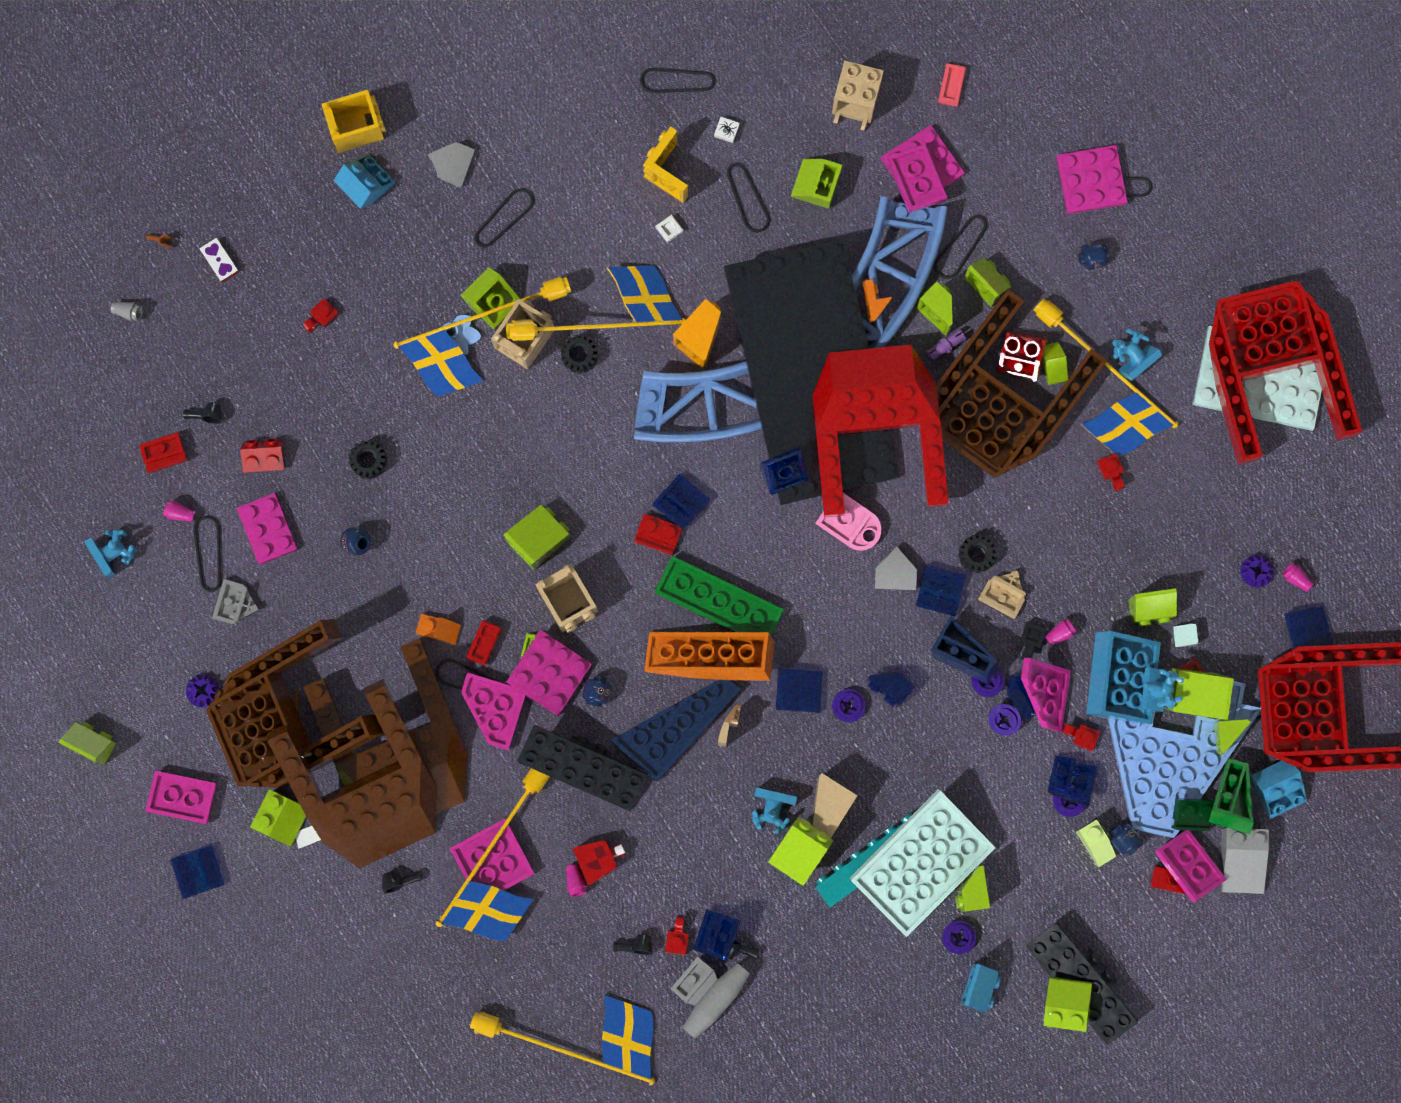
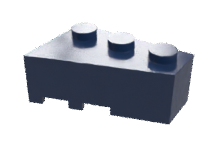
(963, 652)

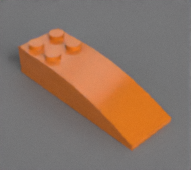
(711, 655)

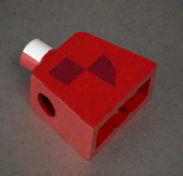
(597, 859)

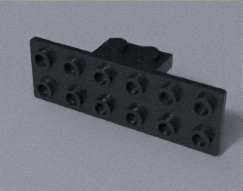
(582, 766)
(1065, 960)

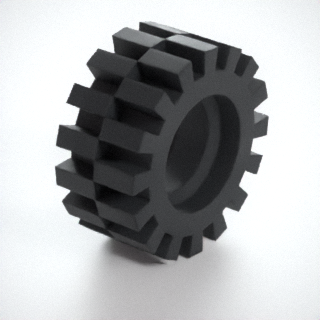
(570, 345)
(376, 468)
(968, 562)

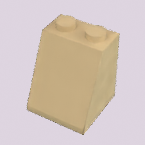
(830, 804)

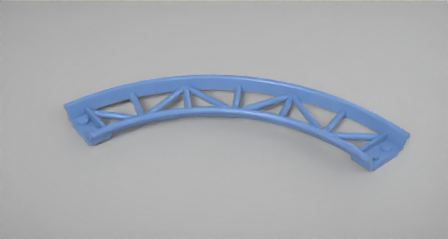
(653, 384)

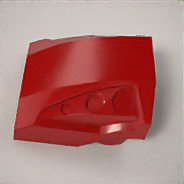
(1022, 355)

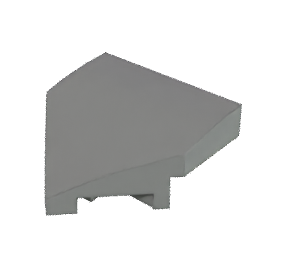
(452, 162)
(895, 572)
(233, 603)

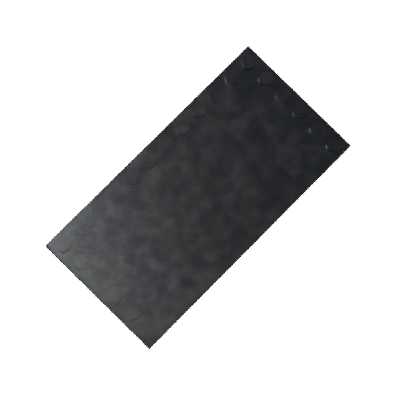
(788, 320)

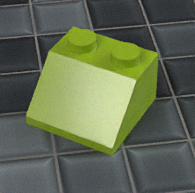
(987, 281)
(489, 293)
(937, 307)
(1153, 606)
(88, 742)
(279, 818)
(973, 892)
(1068, 1004)

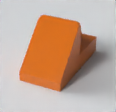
(873, 305)
(438, 629)

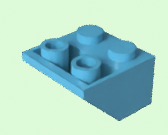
(363, 180)
(1279, 788)

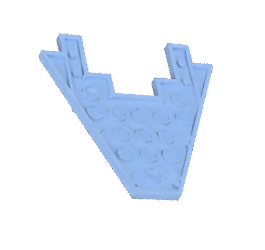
(1170, 765)

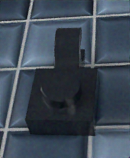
(1031, 638)

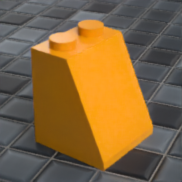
(699, 332)

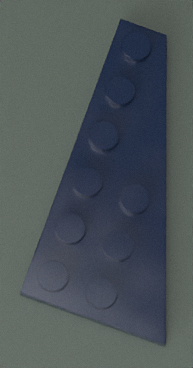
(667, 735)

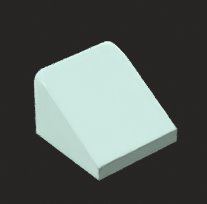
(1185, 635)

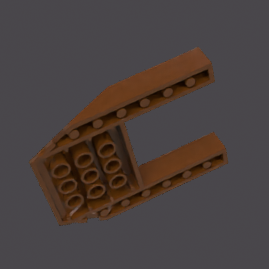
(989, 419)
(259, 702)
(437, 742)
(376, 811)

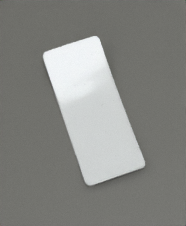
(306, 837)

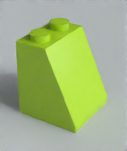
(537, 536)
(1203, 693)
(800, 851)

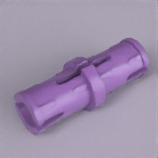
(945, 345)

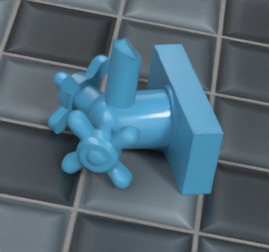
(1138, 358)
(112, 550)
(1157, 687)
(772, 808)

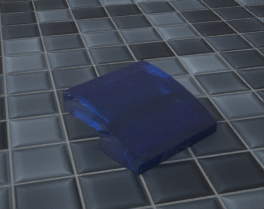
(681, 502)
(940, 590)
(1308, 628)
(799, 690)
(1072, 780)
(197, 872)
(716, 935)

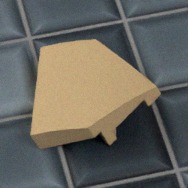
(1004, 594)
(731, 720)

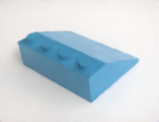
(1119, 676)

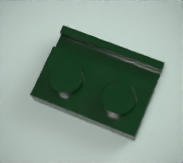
(1192, 814)

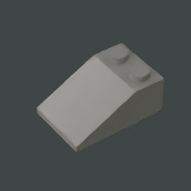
(1244, 860)

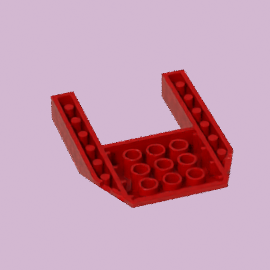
(1271, 334)
(874, 393)
(1306, 708)

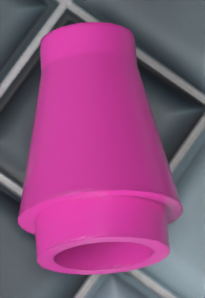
(177, 511)
(1297, 577)
(1061, 632)
(575, 882)

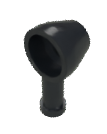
(210, 414)
(392, 882)
(641, 945)
(737, 947)

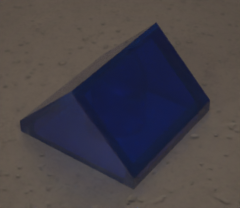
(784, 471)

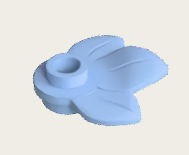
(464, 334)

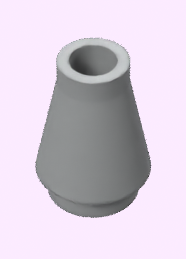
(129, 310)

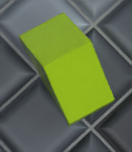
(1054, 364)
(1227, 732)

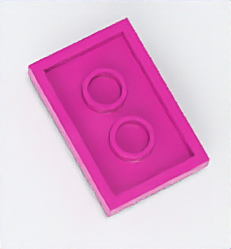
(917, 178)
(267, 529)
(181, 797)
(1190, 866)

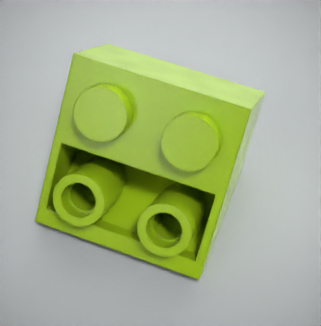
(817, 181)

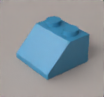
(980, 988)

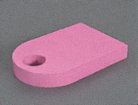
(851, 527)

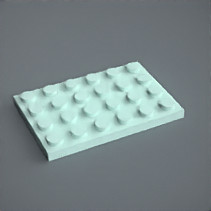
(1280, 398)
(922, 863)

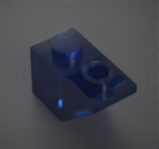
(892, 686)
(1019, 698)

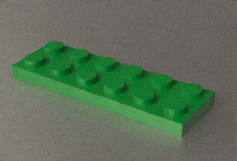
(716, 599)

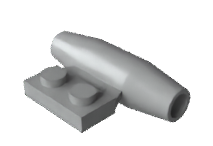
(708, 994)

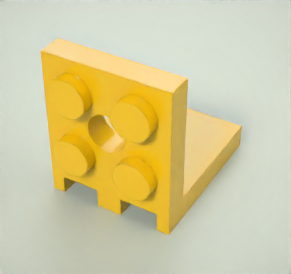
(659, 176)

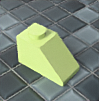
(1096, 843)

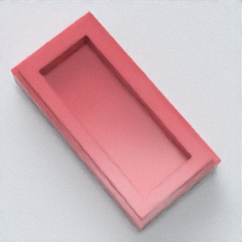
(951, 84)

